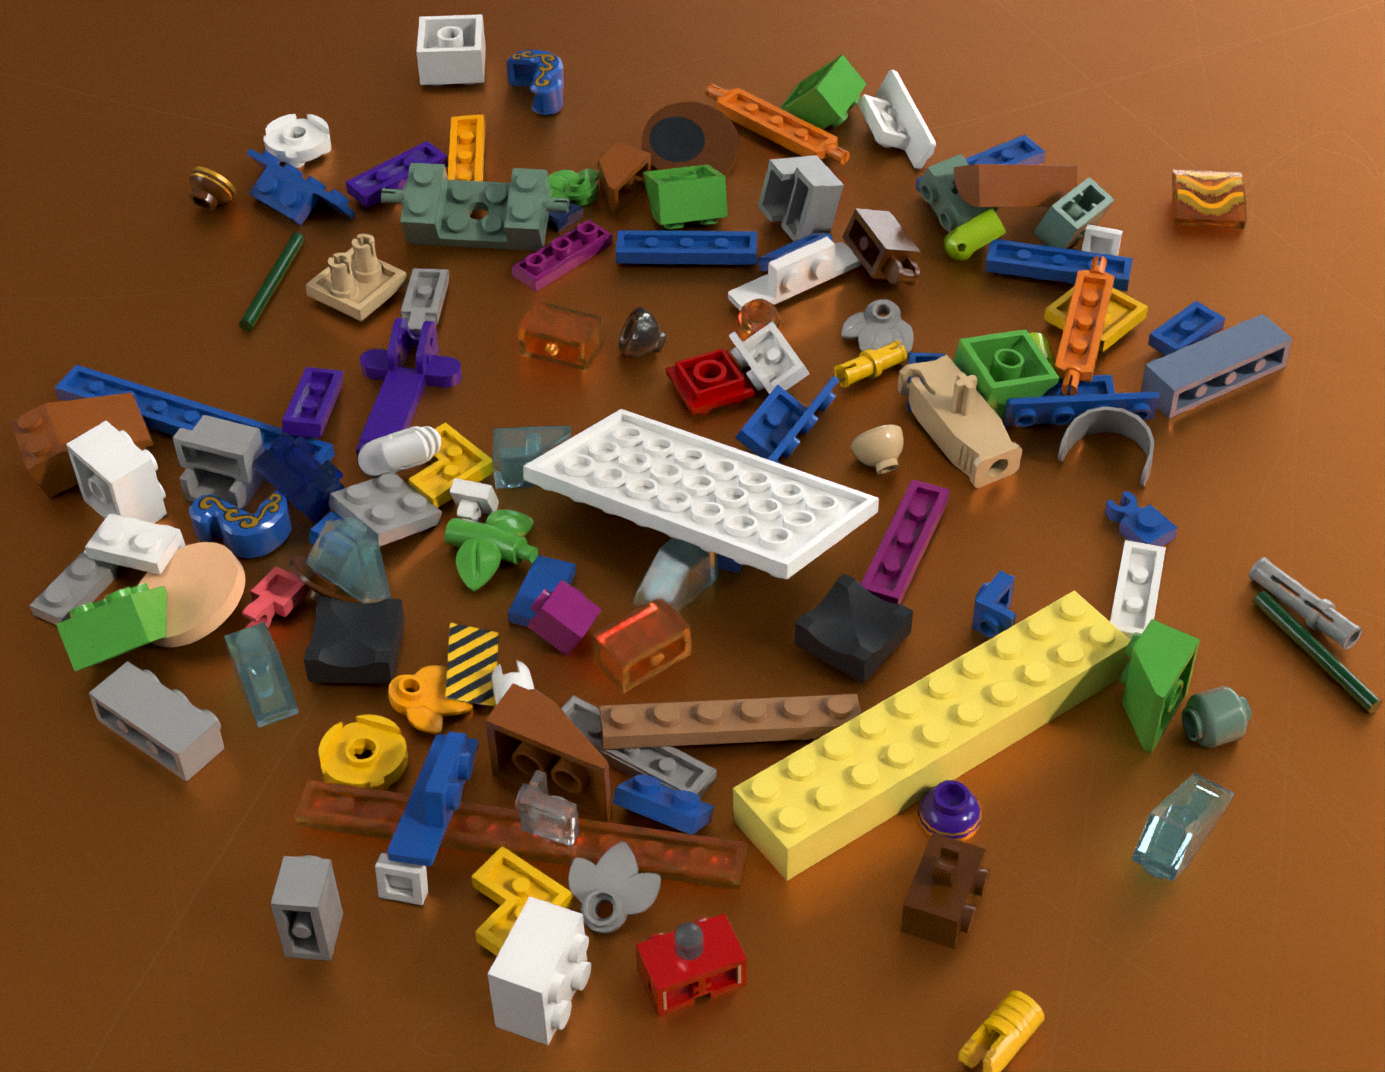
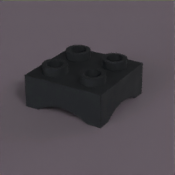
(853, 629)
(355, 641)

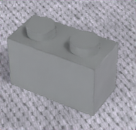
(307, 907)

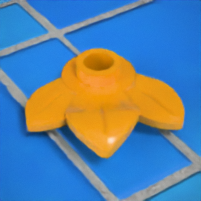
(423, 698)

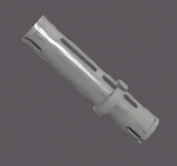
(1340, 629)

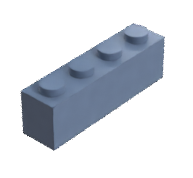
(1217, 365)

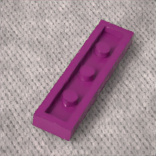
(905, 541)

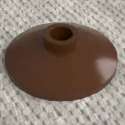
(317, 583)

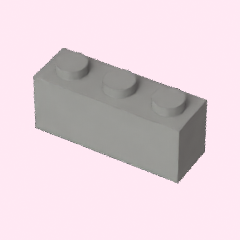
(157, 720)

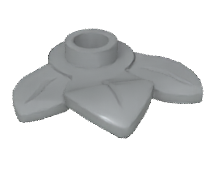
(876, 330)
(612, 881)

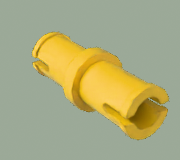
(870, 363)

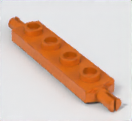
(777, 124)
(1084, 326)

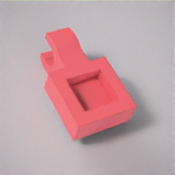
(275, 593)

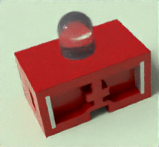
(691, 962)

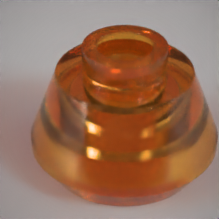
(755, 316)

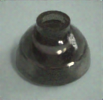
(640, 334)

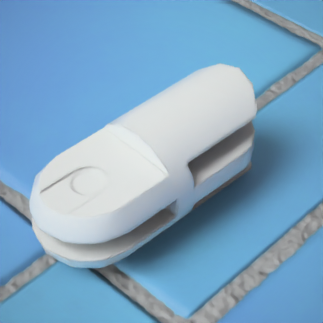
(399, 450)

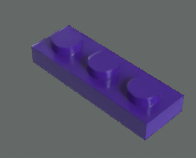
(392, 173)
(312, 402)

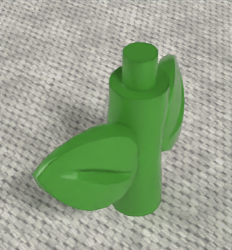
(486, 544)

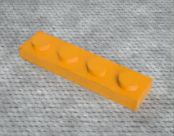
(467, 148)

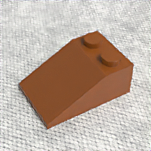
(48, 429)
(534, 734)

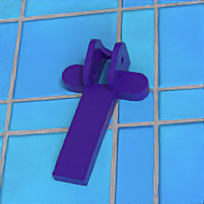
(402, 384)

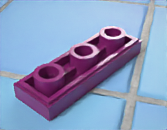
(562, 255)

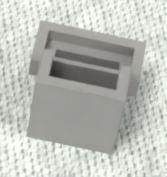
(801, 195)
(219, 460)

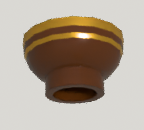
(210, 189)

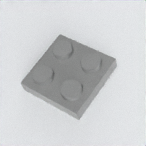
(386, 508)

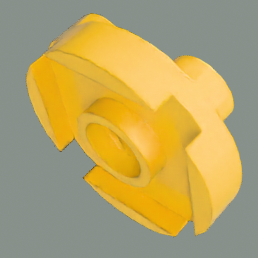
(370, 733)

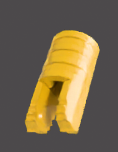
(1003, 1033)

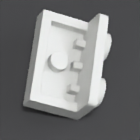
(770, 359)
(134, 543)

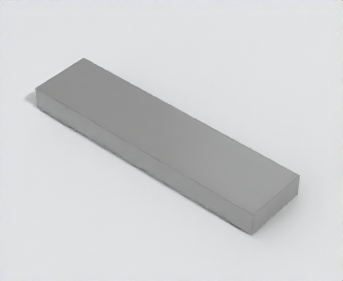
(665, 763)

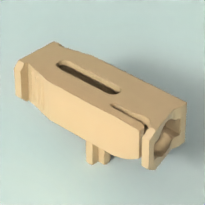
(960, 420)

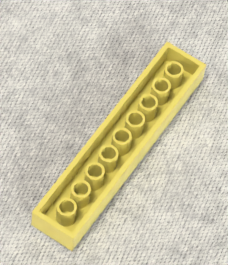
(928, 734)

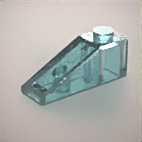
(1180, 826)

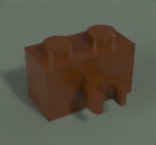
(943, 891)

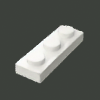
(1137, 587)

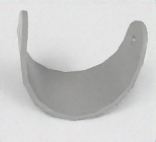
(1112, 421)

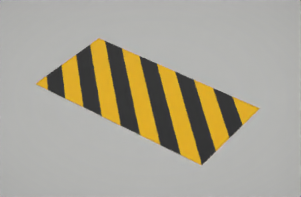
(471, 664)

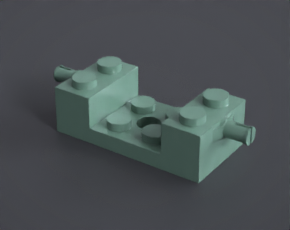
(440, 209)

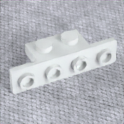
(897, 120)
(797, 272)

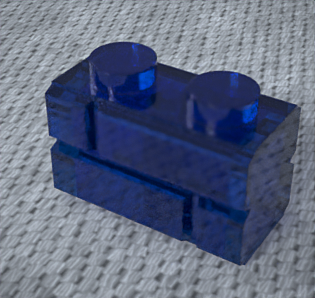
(299, 476)

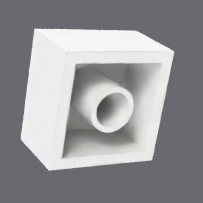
(451, 50)
(117, 474)
(539, 971)

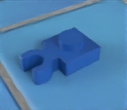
(1139, 524)

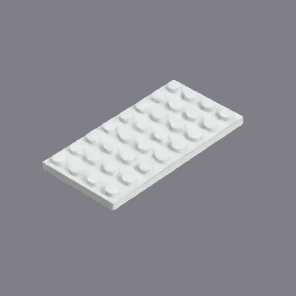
(703, 492)

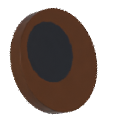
(690, 136)

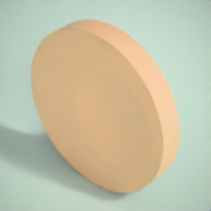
(202, 591)

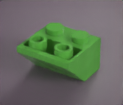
(114, 625)

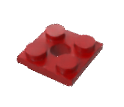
(702, 393)

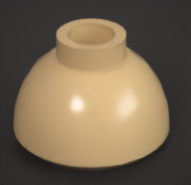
(879, 447)

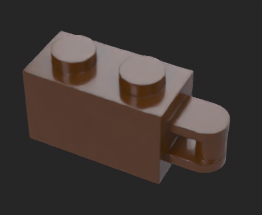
(882, 246)

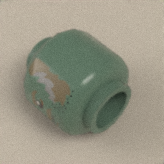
(1216, 717)

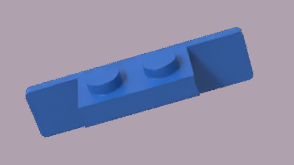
(291, 194)
(1062, 410)
(779, 419)
(433, 799)

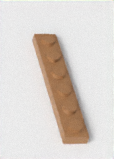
(724, 721)

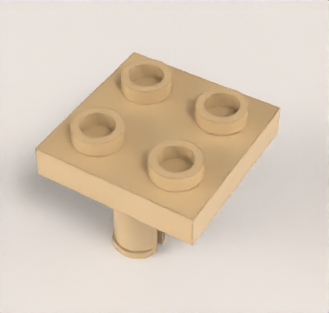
(356, 280)

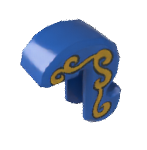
(544, 76)
(242, 532)

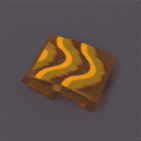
(1209, 199)

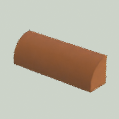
(1014, 184)

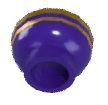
(950, 811)

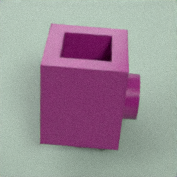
(563, 616)

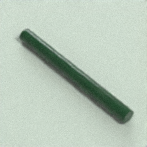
(271, 282)
(1317, 652)

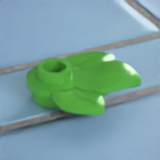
(578, 187)

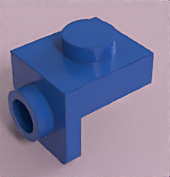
(992, 605)

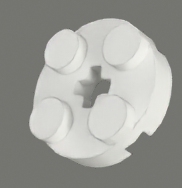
(297, 139)

